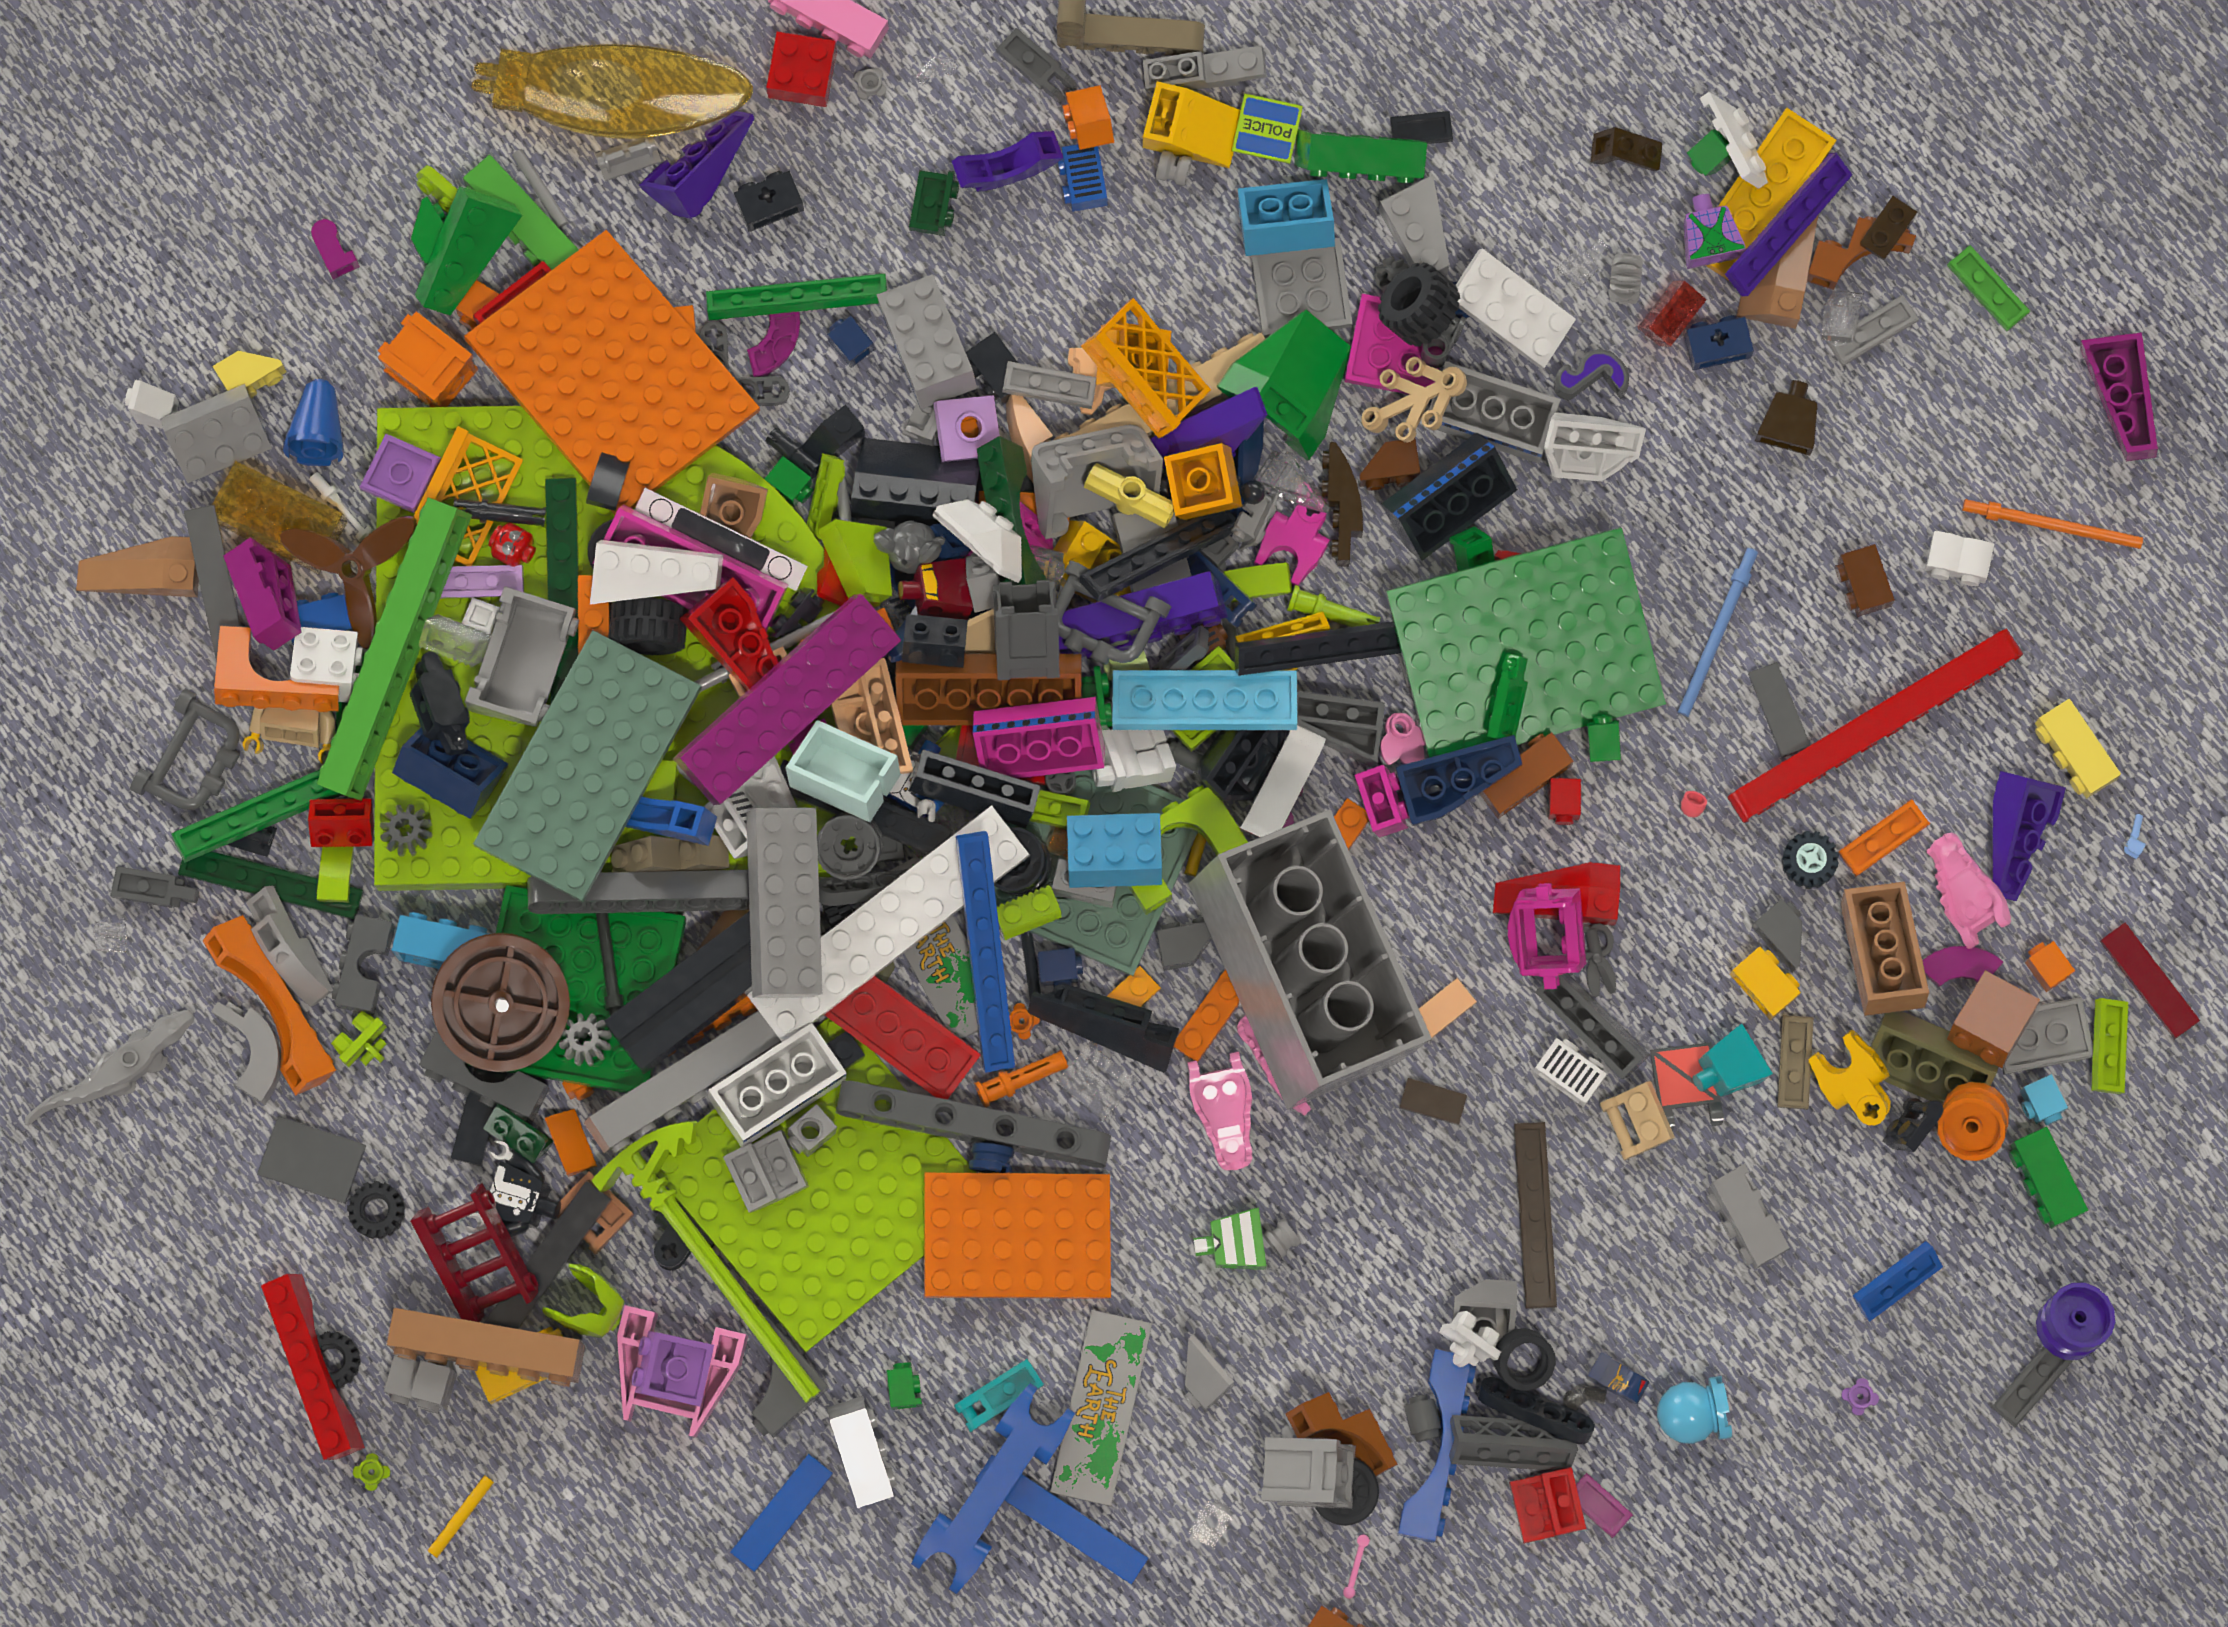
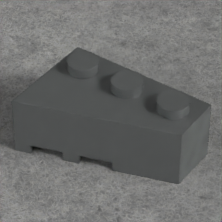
(1346, 723)

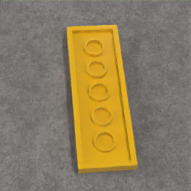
(1790, 157)

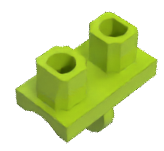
(370, 1031)

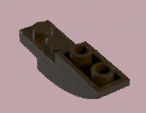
(1342, 492)

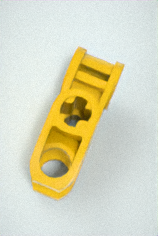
(1856, 1083)

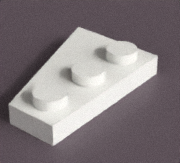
(1742, 144)
(768, 787)

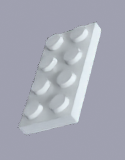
(1512, 309)

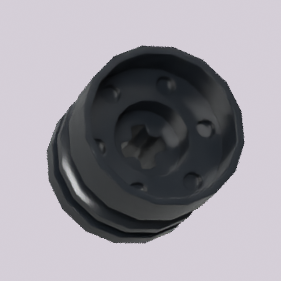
(1036, 870)

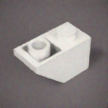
(150, 403)

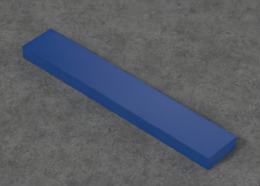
(1074, 1527)

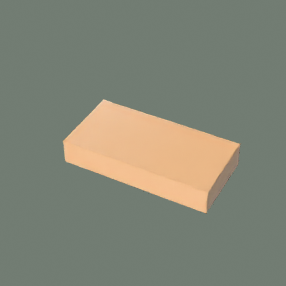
(1446, 1007)

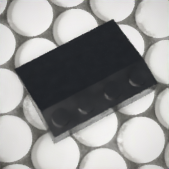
(909, 481)

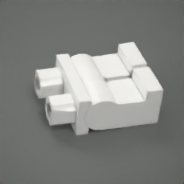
(1134, 759)

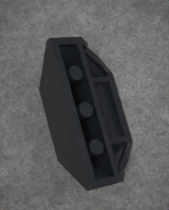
(1240, 762)

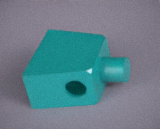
(1732, 1064)

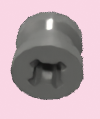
(1060, 779)

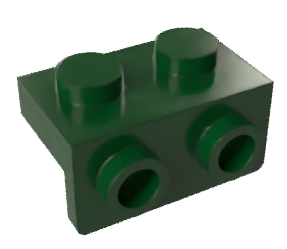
(932, 202)
(517, 1134)

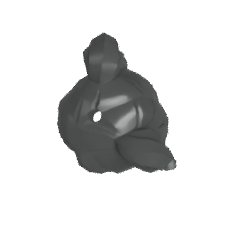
(909, 542)

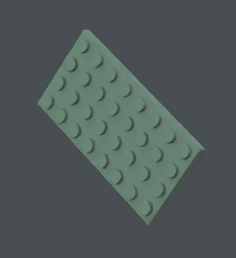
(587, 766)

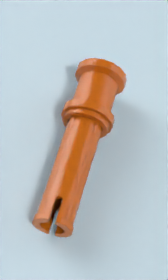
(1007, 1083)

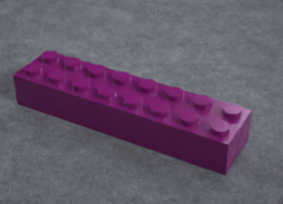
(787, 699)

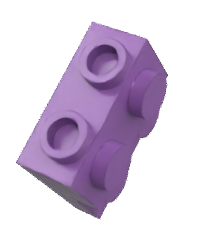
(672, 1368)

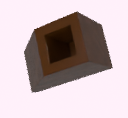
(1393, 463)

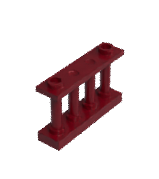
(457, 1280)

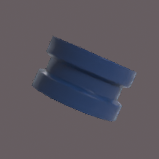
(991, 1158)

